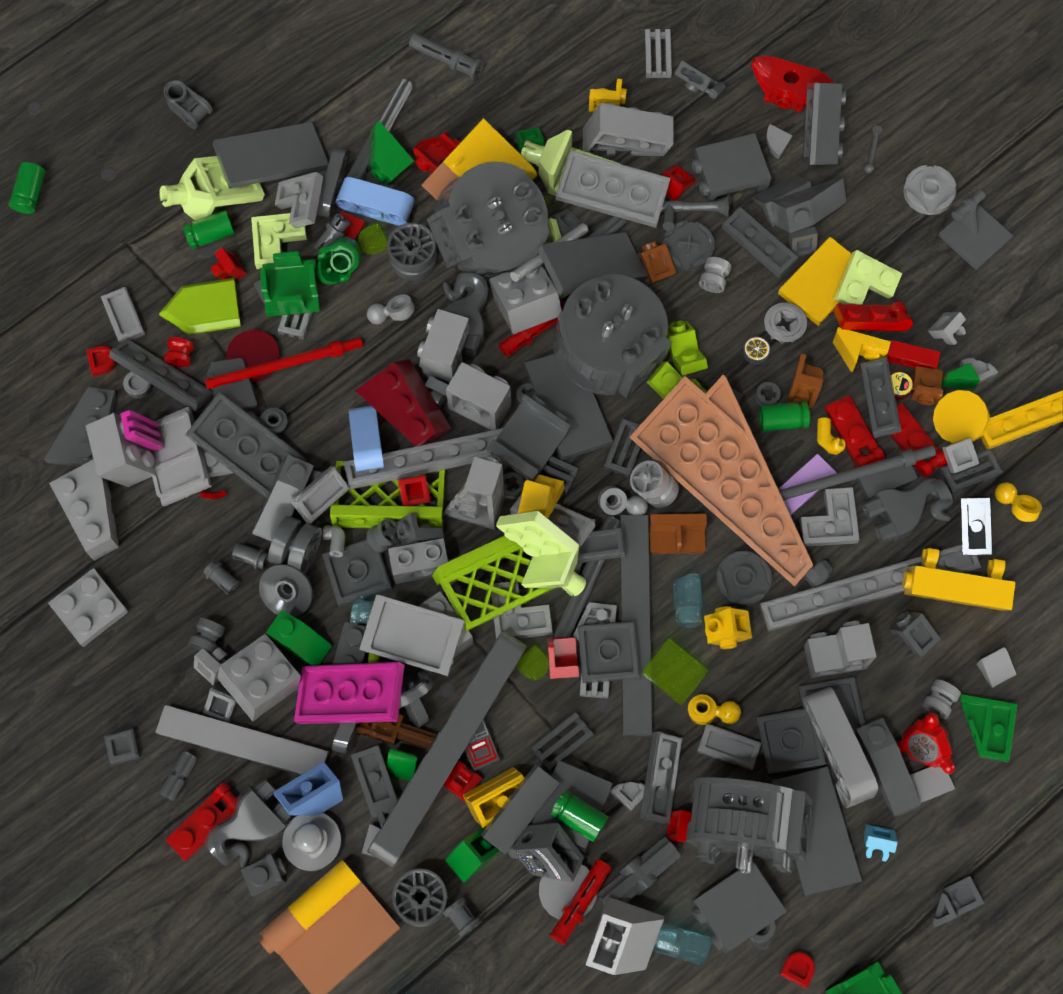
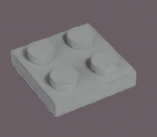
(88, 607)

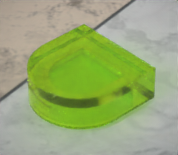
(372, 240)
(533, 664)

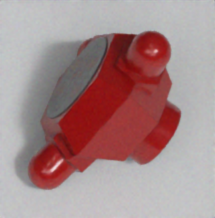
(928, 743)

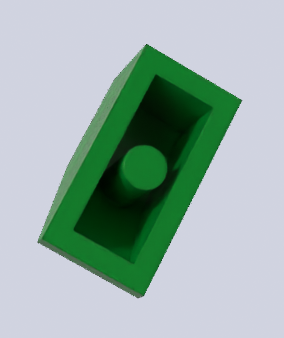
(386, 155)
(298, 639)
(472, 855)

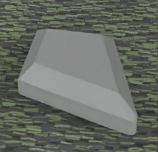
(597, 614)

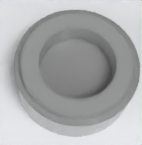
(136, 386)

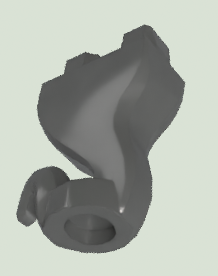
(469, 307)
(904, 509)
(250, 821)

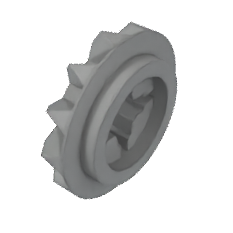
(790, 313)

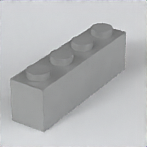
(481, 495)

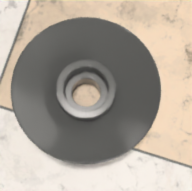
(276, 594)

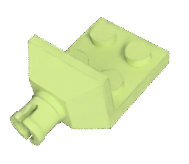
(552, 158)
(205, 188)
(552, 551)

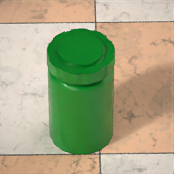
(27, 188)
(208, 230)
(784, 416)
(579, 815)

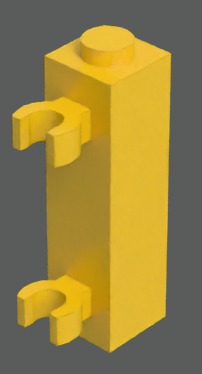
(957, 587)

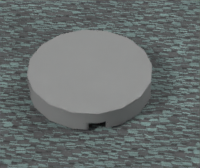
(929, 189)
(557, 893)

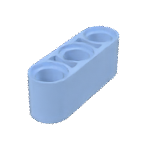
(375, 201)
(365, 438)

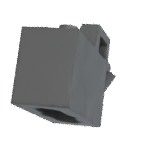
(699, 80)

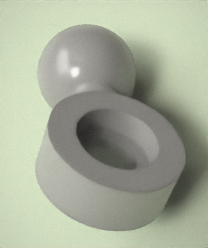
(397, 308)
(634, 505)

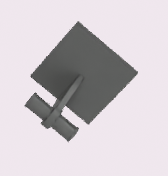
(974, 232)

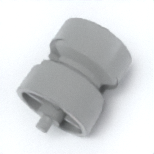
(654, 484)

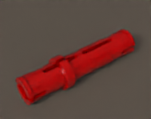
(525, 337)
(562, 931)

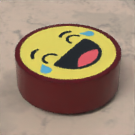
(902, 384)

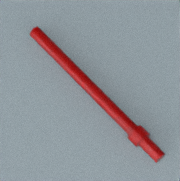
(333, 349)

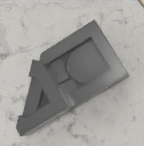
(957, 900)

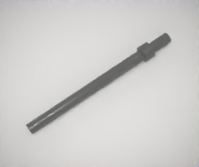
(905, 459)

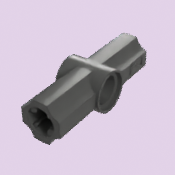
(641, 872)

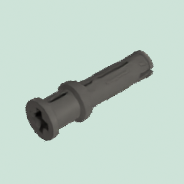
(458, 59)

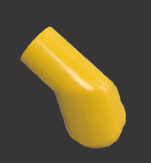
(826, 439)

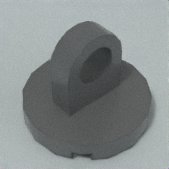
(411, 692)

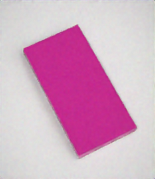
(349, 693)

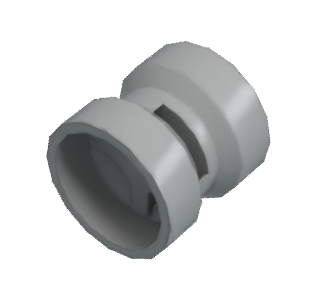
(715, 272)
(941, 699)

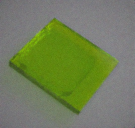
(674, 671)

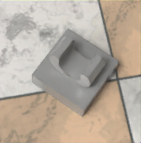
(948, 325)
(960, 455)
(209, 664)

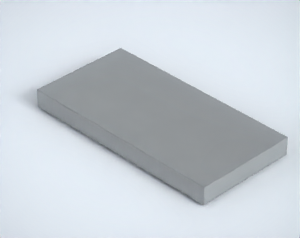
(612, 188)

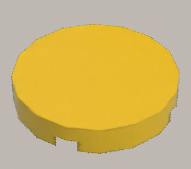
(961, 416)

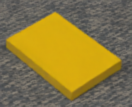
(817, 281)

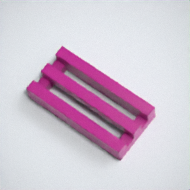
(141, 426)

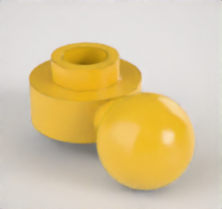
(1023, 506)
(728, 712)

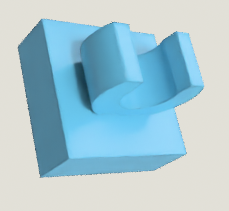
(880, 839)

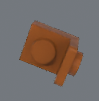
(656, 261)
(927, 386)

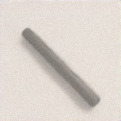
(532, 264)

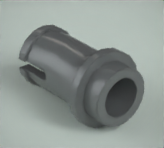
(252, 556)
(221, 577)

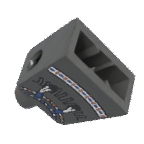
(547, 852)

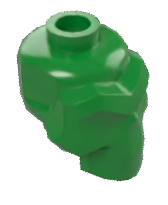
(338, 260)

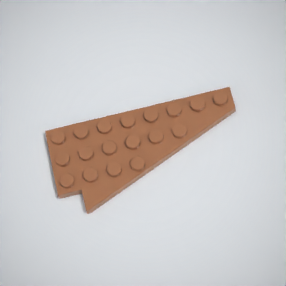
(716, 458)

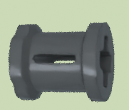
(462, 917)

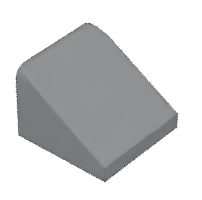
(997, 667)

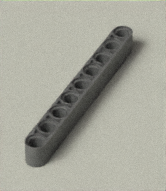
(446, 749)

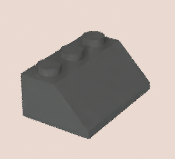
(823, 123)

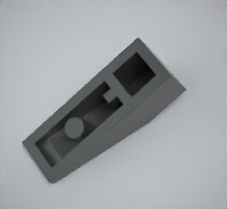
(808, 205)
(287, 484)
(888, 767)

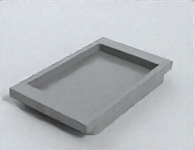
(181, 463)
(412, 635)

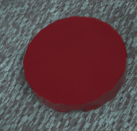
(254, 348)

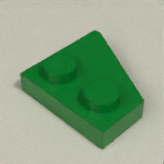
(990, 726)

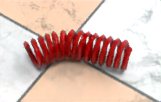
(210, 496)

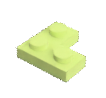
(270, 233)
(865, 274)

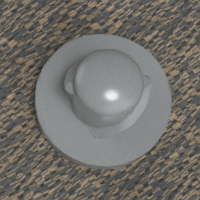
(312, 842)

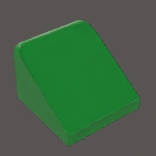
(533, 135)
(961, 378)
(401, 764)

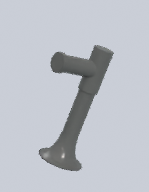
(670, 207)

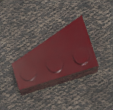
(405, 402)

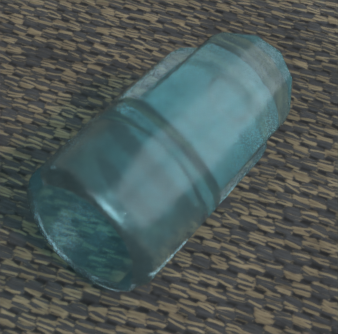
(688, 601)
(683, 944)

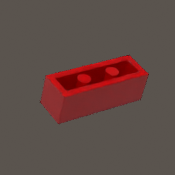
(912, 356)

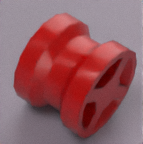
(179, 352)

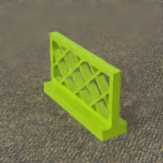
(369, 515)
(481, 559)

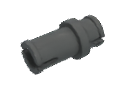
(334, 230)

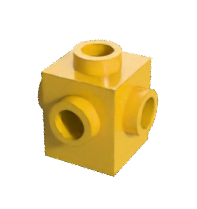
(727, 627)

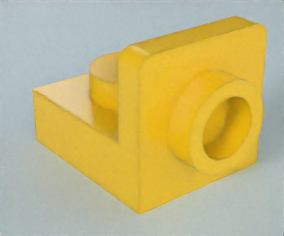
(607, 96)

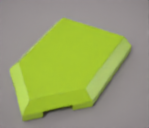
(204, 307)

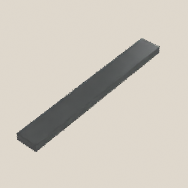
(636, 608)

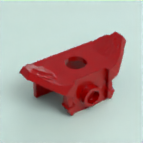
(773, 72)
(433, 151)

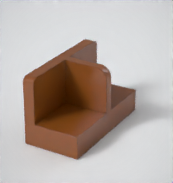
(805, 383)
(677, 533)

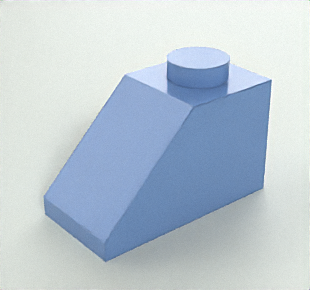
(310, 792)

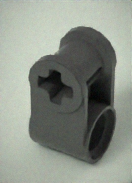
(189, 106)

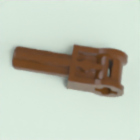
(391, 731)

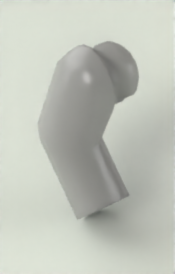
(337, 537)

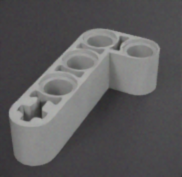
(854, 775)

